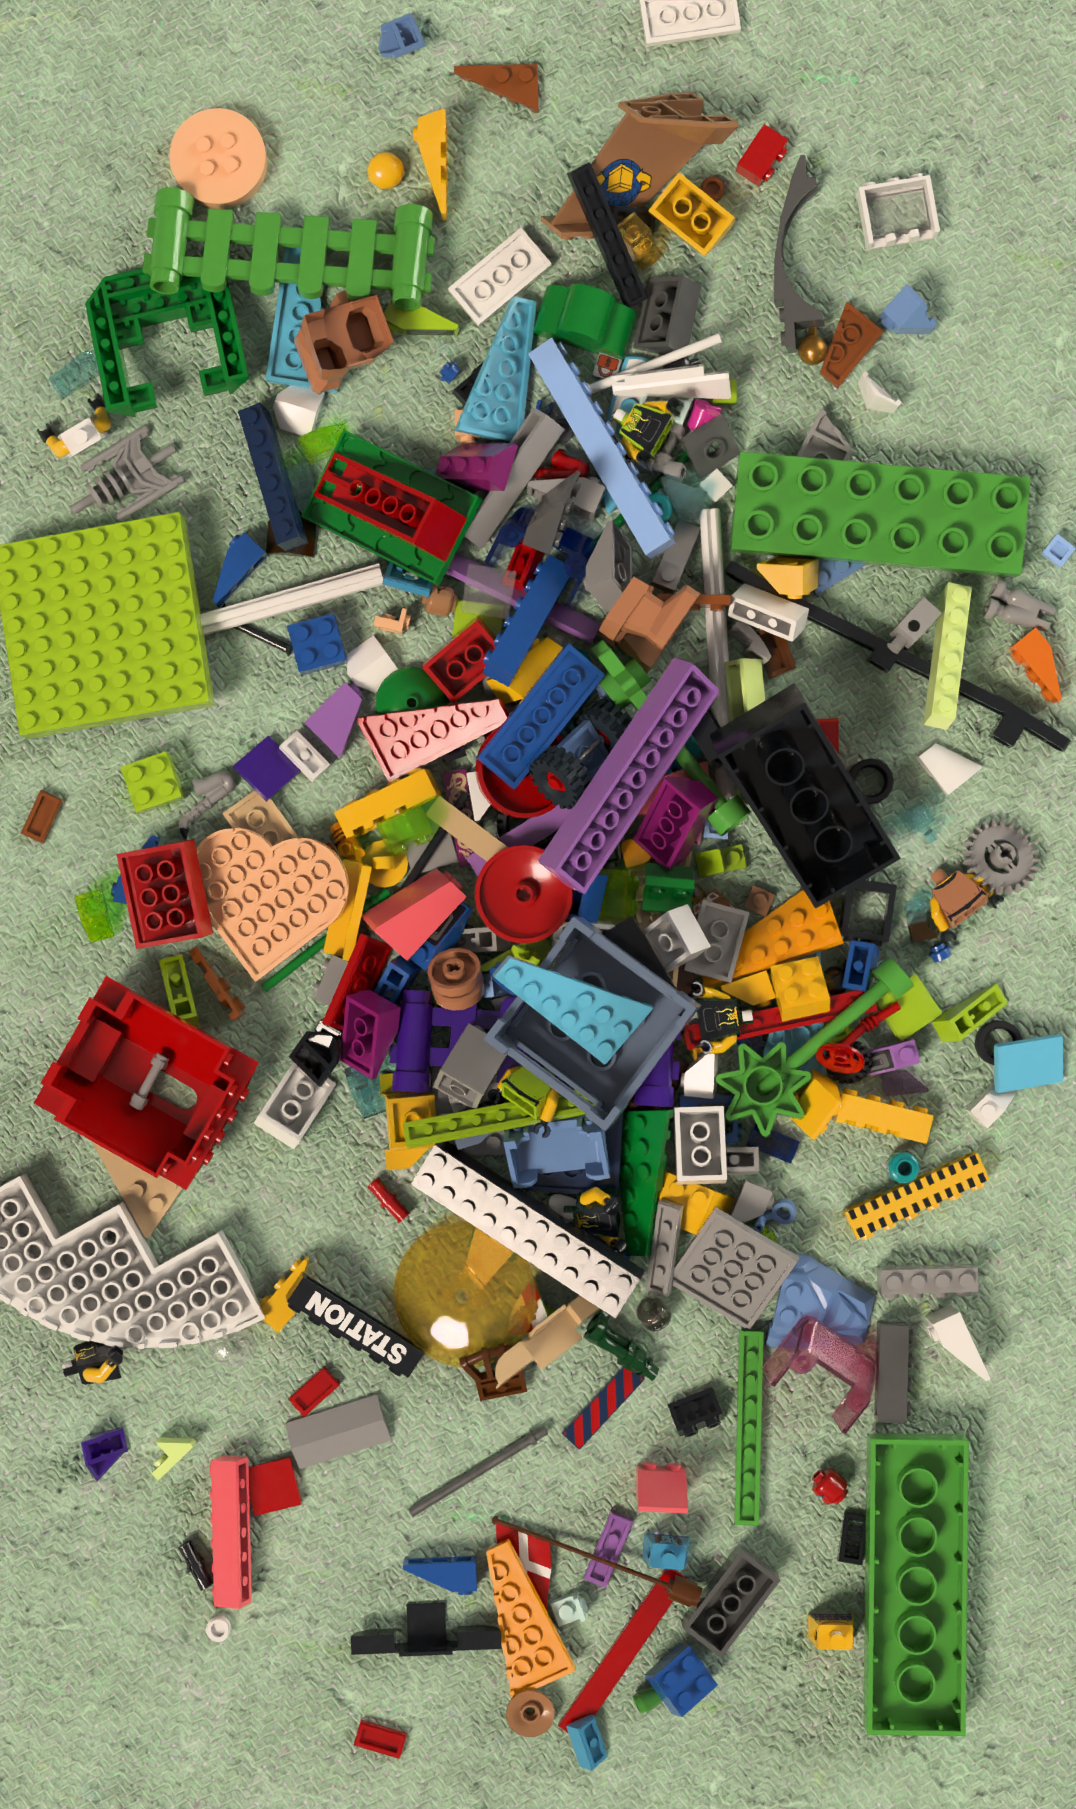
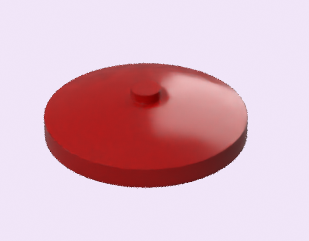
(519, 802)
(520, 896)

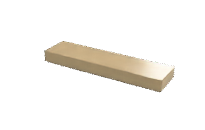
(464, 829)

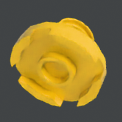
(386, 868)

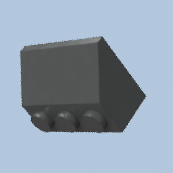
(667, 314)

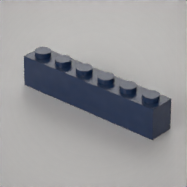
(273, 477)

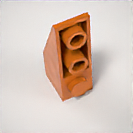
(1037, 658)

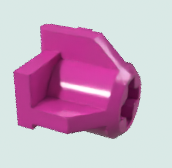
(701, 413)

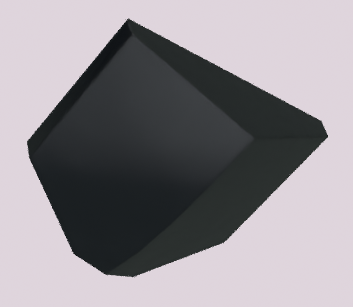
(316, 1055)

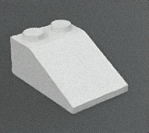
(293, 1106)
(951, 1332)

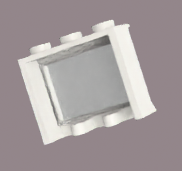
(897, 211)

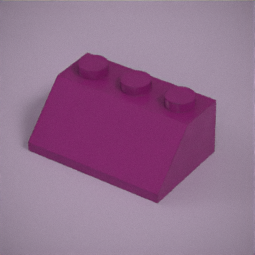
(478, 466)

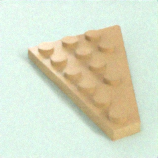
(144, 1194)

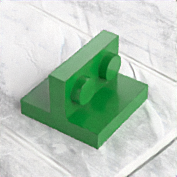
(667, 889)

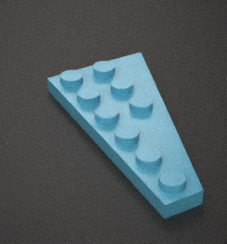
(284, 361)

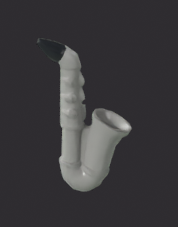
(214, 788)

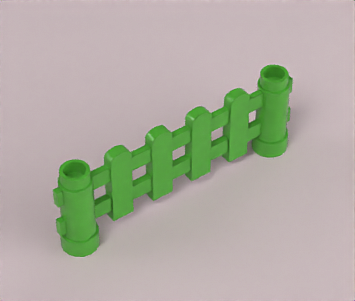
(174, 227)

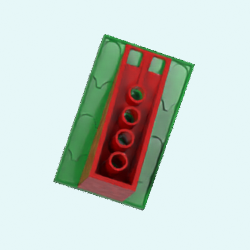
(391, 507)

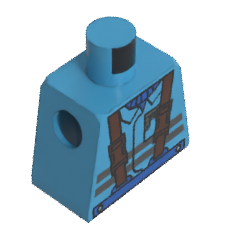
(666, 1551)

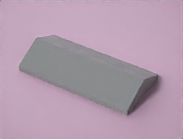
(338, 1431)

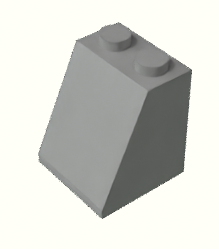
(469, 1068)

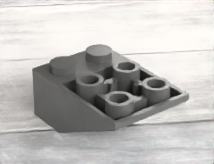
(551, 515)

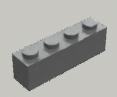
(892, 1372)

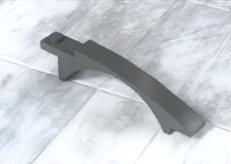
(796, 312)

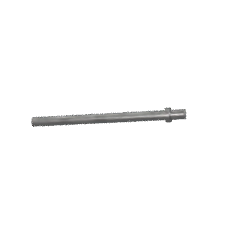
(531, 1438)

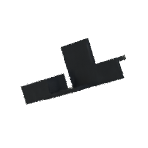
(426, 1635)

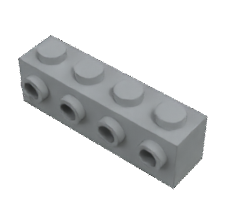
(927, 1279)

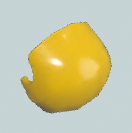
(385, 170)

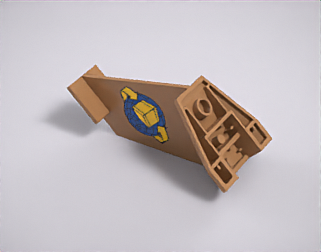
(644, 154)

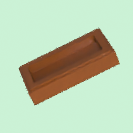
(42, 816)

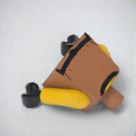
(957, 899)

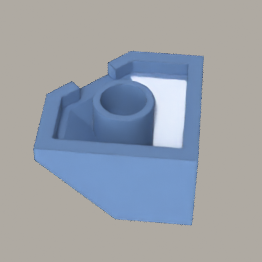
(907, 314)

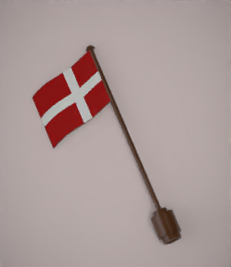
(535, 1556)

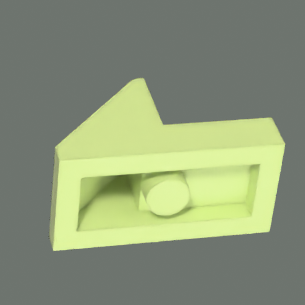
(175, 1449)

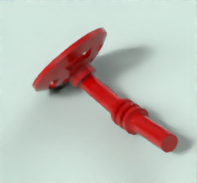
(843, 1053)

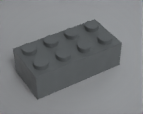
(730, 1600)

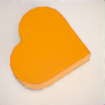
(633, 854)

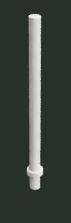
(660, 361)

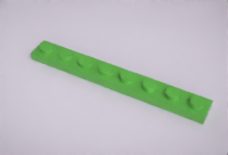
(748, 1427)

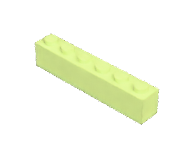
(947, 656)
(744, 689)

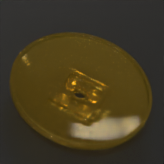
(464, 1259)

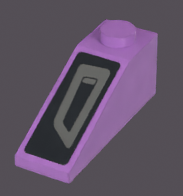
(893, 1057)

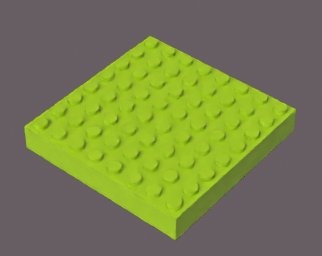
(103, 626)

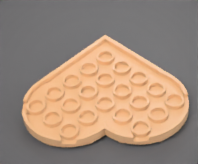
(269, 896)

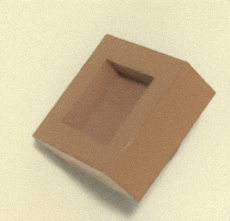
(758, 901)

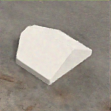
(875, 397)
(297, 409)
(369, 665)

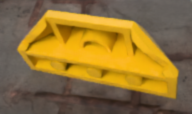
(696, 1199)

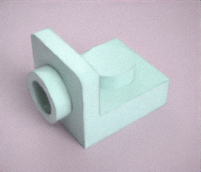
(569, 1608)

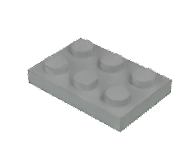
(724, 932)

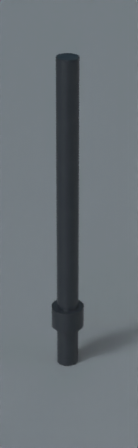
(431, 847)

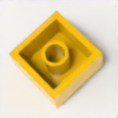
(800, 988)

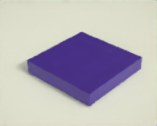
(266, 768)

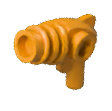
(348, 847)

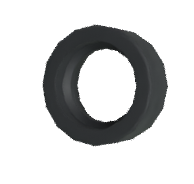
(885, 771)
(985, 1030)

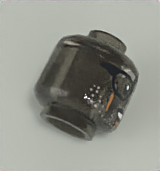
(653, 1313)

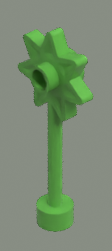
(624, 687)
(768, 1084)

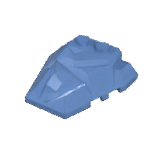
(823, 1294)

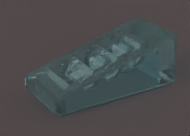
(85, 356)

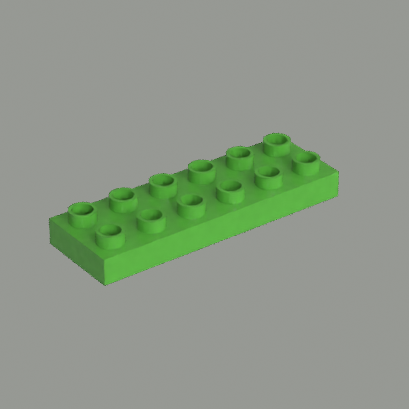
(879, 514)
(916, 1584)

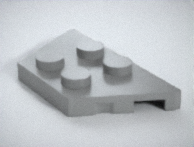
(825, 441)

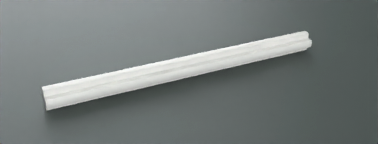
(292, 599)
(716, 629)

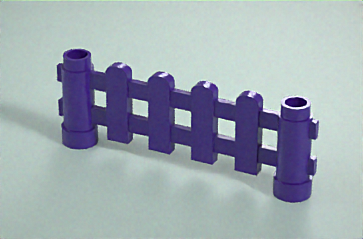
(415, 1055)

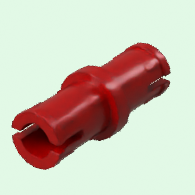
(388, 1200)

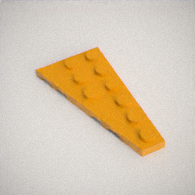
(784, 936)
(528, 1635)

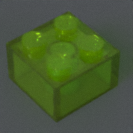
(405, 830)

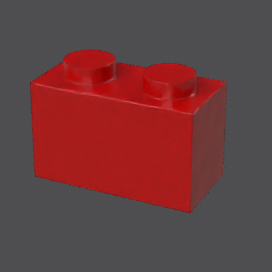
(762, 155)

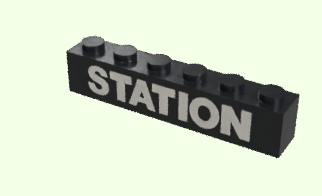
(353, 1324)

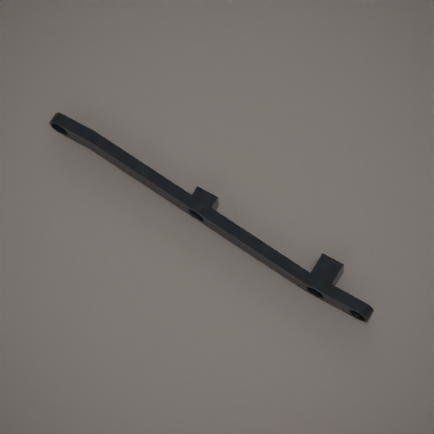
(1012, 718)

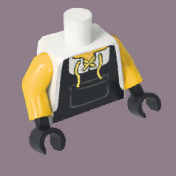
(81, 435)

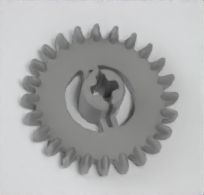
(1013, 846)

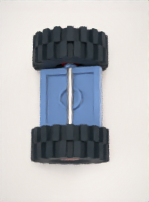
(569, 767)

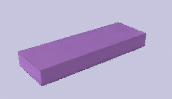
(608, 1547)

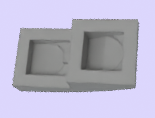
(750, 639)

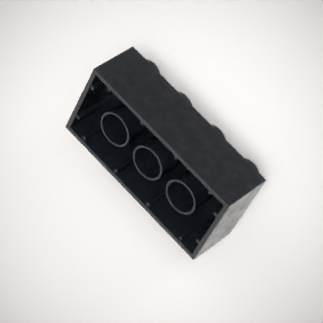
(804, 796)

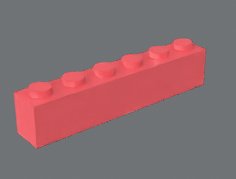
(230, 1531)

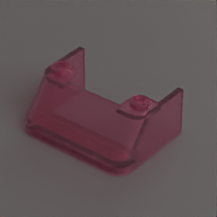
(816, 1343)

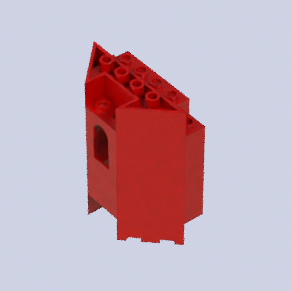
(109, 1062)

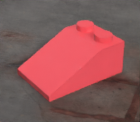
(661, 1488)

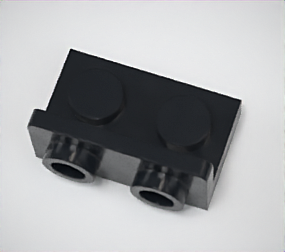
(696, 1412)

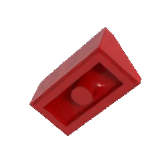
(524, 562)

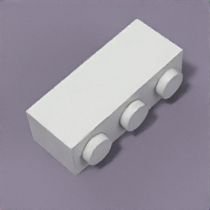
(768, 612)

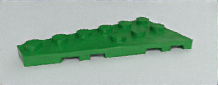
(642, 1174)

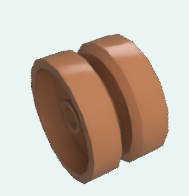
(456, 979)

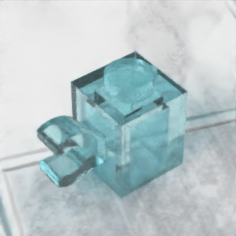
(917, 819)

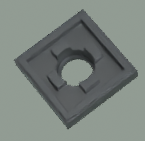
(698, 441)

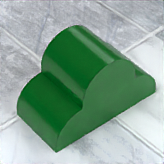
(585, 319)

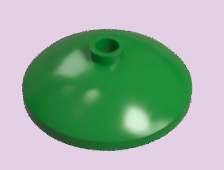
(407, 684)

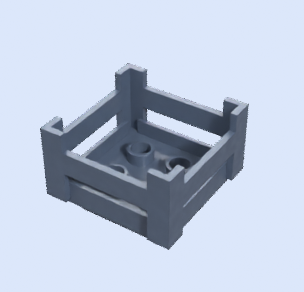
(608, 1085)

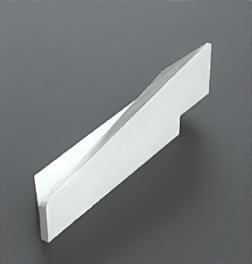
(674, 382)

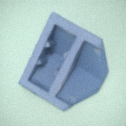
(400, 37)

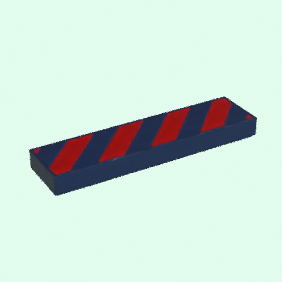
(602, 1407)

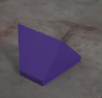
(103, 1450)

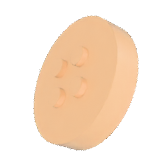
(218, 158)

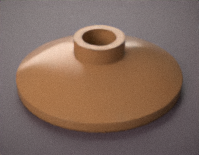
(530, 1723)

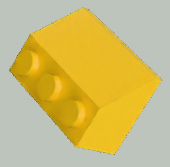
(692, 215)
(534, 664)

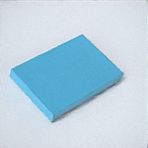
(1028, 1063)

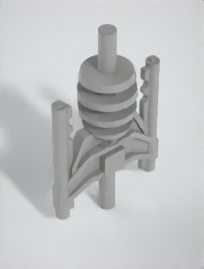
(132, 472)

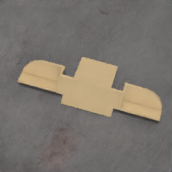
(546, 1340)

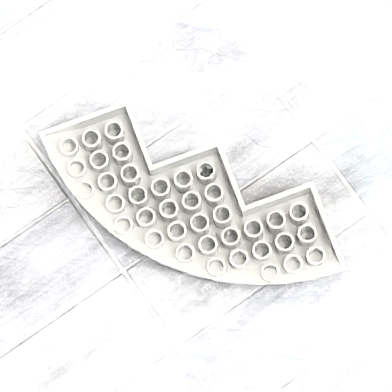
(113, 1287)

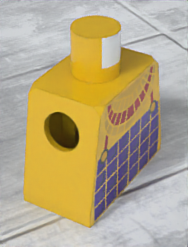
(833, 1631)

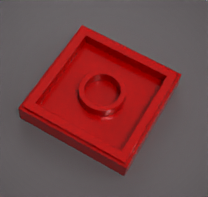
(273, 1486)

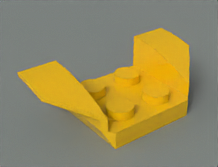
(402, 1108)

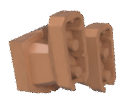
(341, 339)
(645, 624)

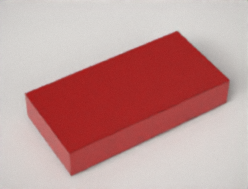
(314, 1391)
(380, 1739)

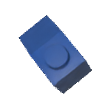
(859, 966)

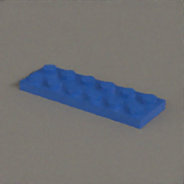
(540, 715)

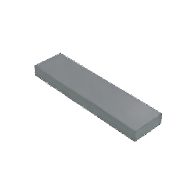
(664, 1247)

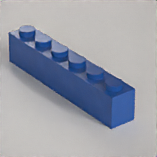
(527, 621)

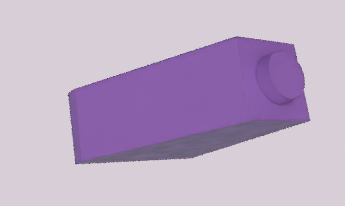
(337, 718)

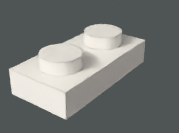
(304, 756)

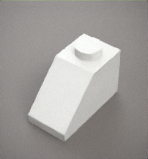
(701, 1077)
(989, 1105)

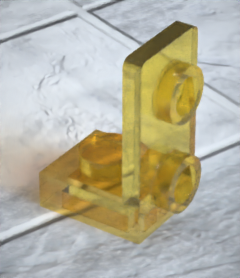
(640, 240)

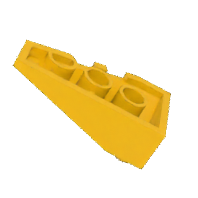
(432, 145)

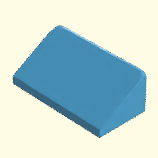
(587, 1742)

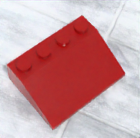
(165, 894)

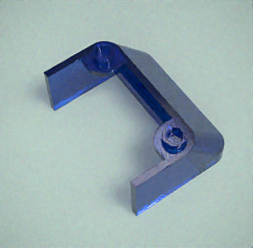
(573, 543)

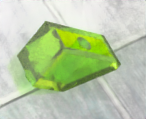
(321, 442)

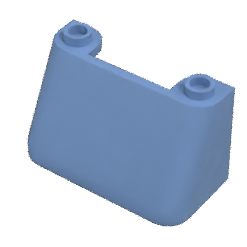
(571, 1145)

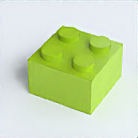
(152, 782)

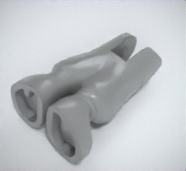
(1021, 607)

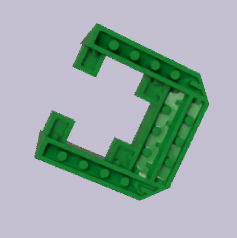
(127, 303)

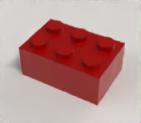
(459, 661)

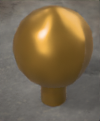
(812, 348)

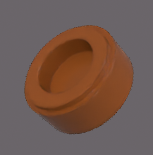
(713, 188)

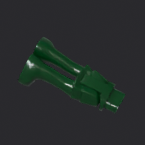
(626, 1350)

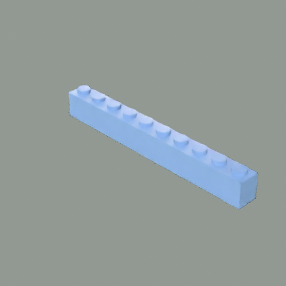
(601, 447)

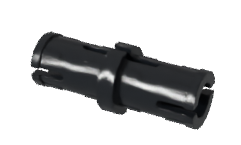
(195, 1565)

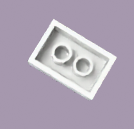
(700, 1145)

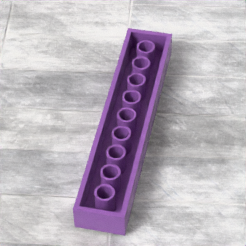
(629, 775)

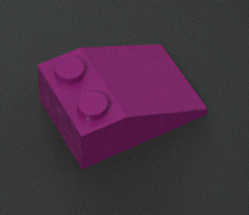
(368, 1031)

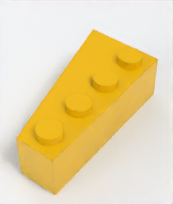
(380, 805)
(884, 1117)

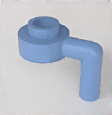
(777, 1214)

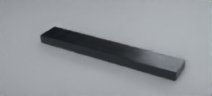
(607, 235)

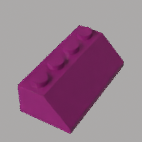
(675, 820)

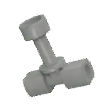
(663, 461)

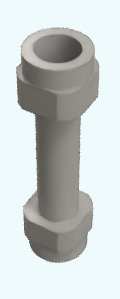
(139, 1099)

